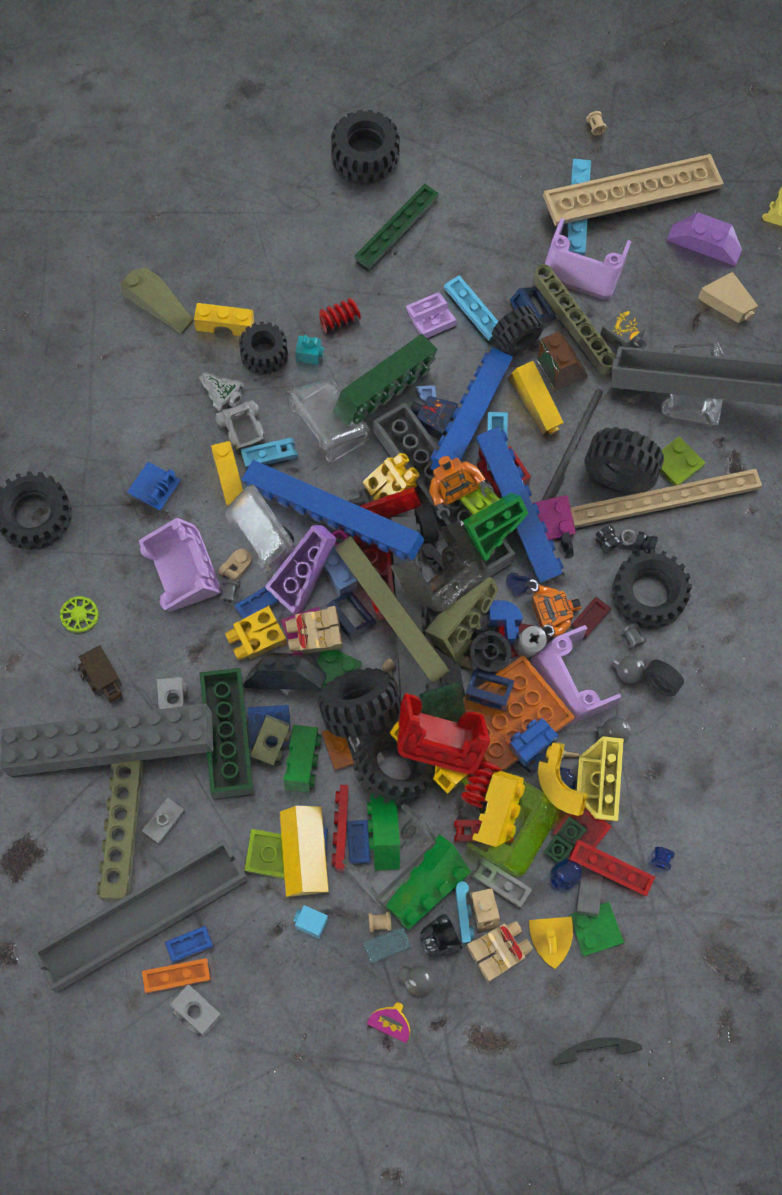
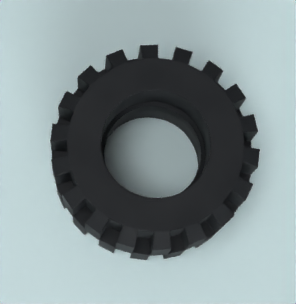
(517, 330)
(259, 335)

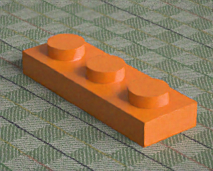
(176, 976)

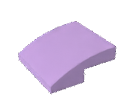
(431, 315)

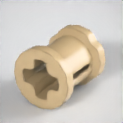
(596, 123)
(380, 921)

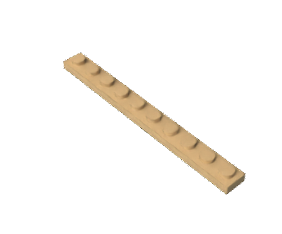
(665, 498)

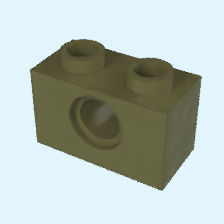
(271, 727)

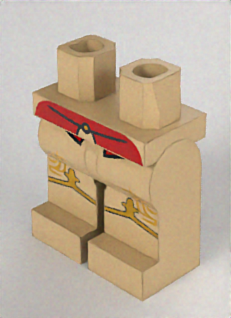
(316, 631)
(504, 946)

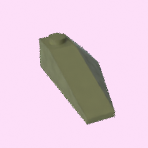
(155, 297)
(455, 626)

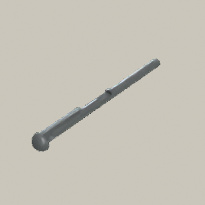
(558, 476)

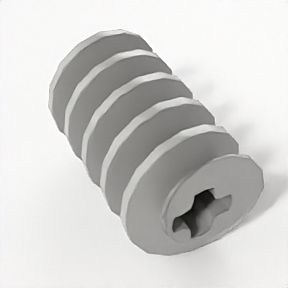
(535, 636)

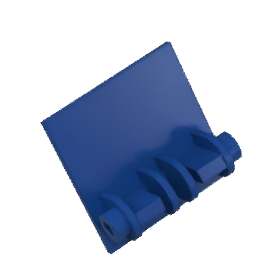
(154, 485)
(256, 717)

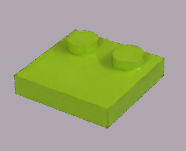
(680, 461)
(265, 854)

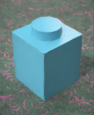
(310, 921)

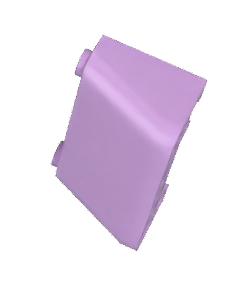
(181, 564)

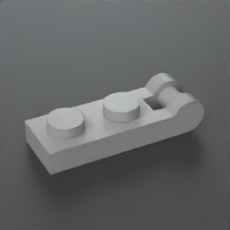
(501, 883)

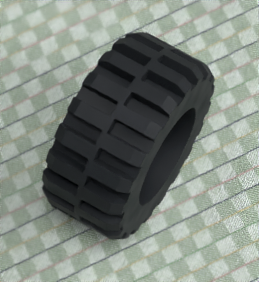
(367, 126)
(624, 460)
(359, 703)

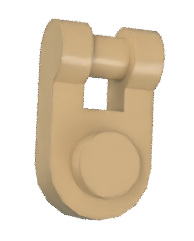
(241, 560)

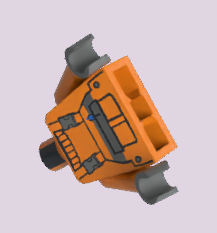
(454, 480)
(552, 608)

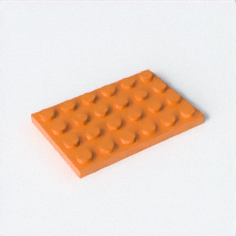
(528, 701)

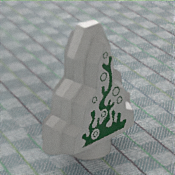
(222, 390)

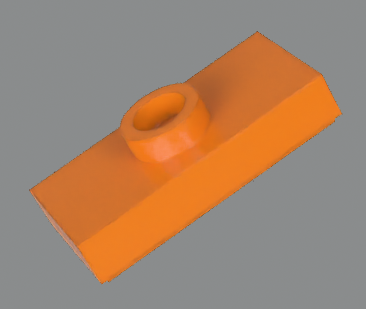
(337, 750)

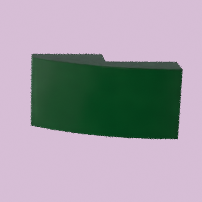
(565, 839)

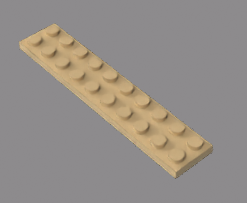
(632, 189)

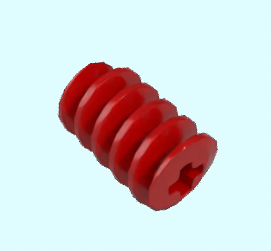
(338, 313)
(478, 784)

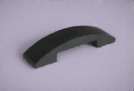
(622, 1045)

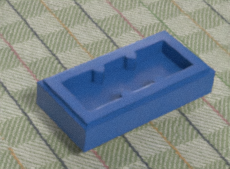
(256, 602)
(358, 842)
(188, 944)

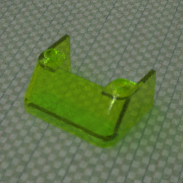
(519, 856)

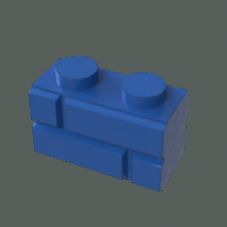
(532, 741)

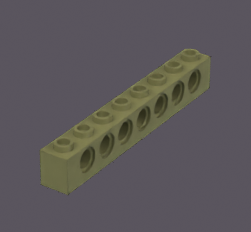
(115, 891)

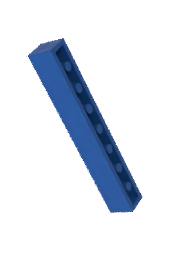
(473, 406)
(509, 480)

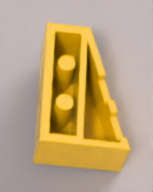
(501, 809)

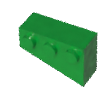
(495, 523)
(302, 758)
(385, 833)

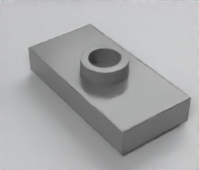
(163, 820)

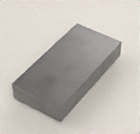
(589, 894)

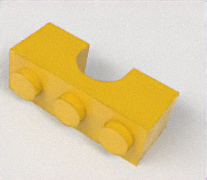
(212, 316)

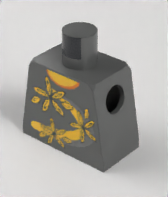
(624, 330)

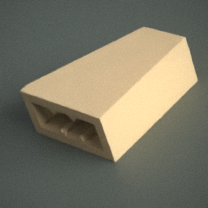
(729, 298)

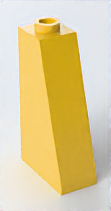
(536, 397)

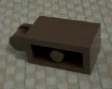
(101, 673)

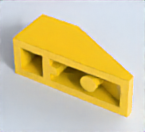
(227, 471)

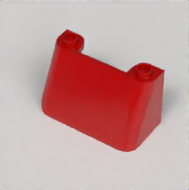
(441, 741)

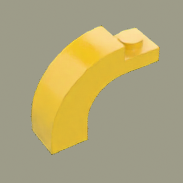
(553, 786)

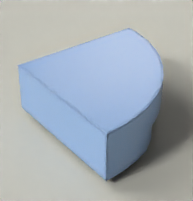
(425, 391)

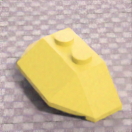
(601, 777)

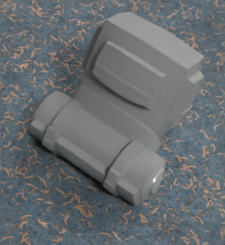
(242, 424)

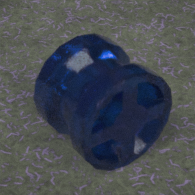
(662, 858)

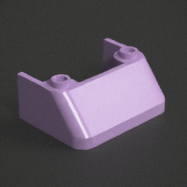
(582, 272)
(554, 672)

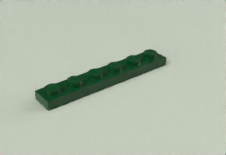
(396, 226)

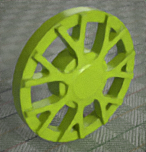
(79, 614)

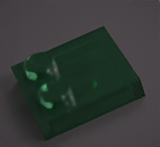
(444, 702)

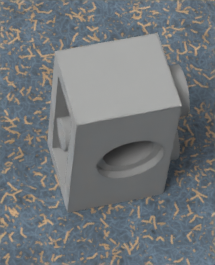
(171, 688)
(185, 1001)

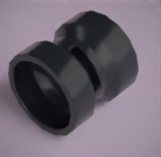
(608, 538)
(645, 542)

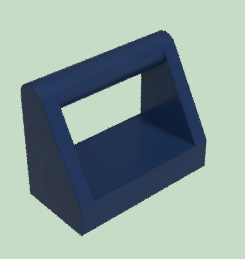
(522, 298)
(345, 625)
(487, 698)

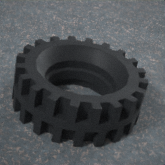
(30, 487)
(656, 565)
(378, 781)

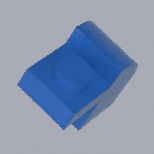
(507, 615)

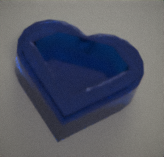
(516, 584)

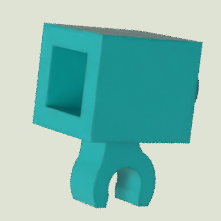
(309, 350)

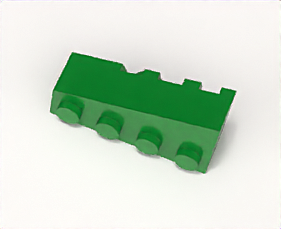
(428, 883)

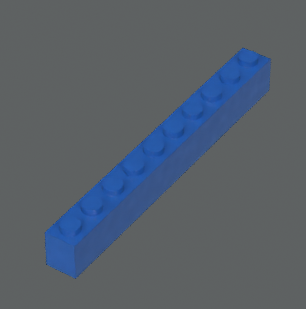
(334, 511)

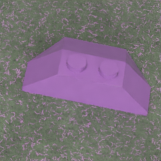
(707, 237)

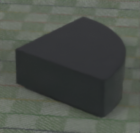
(566, 544)

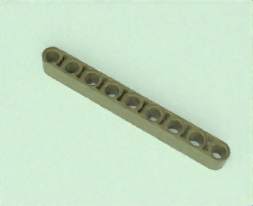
(392, 609)

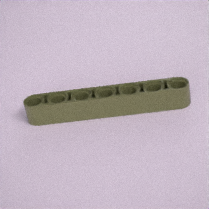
(570, 311)

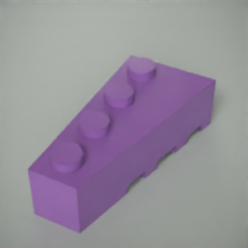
(301, 570)

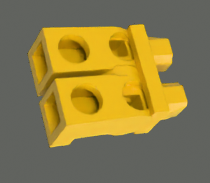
(391, 477)
(257, 634)

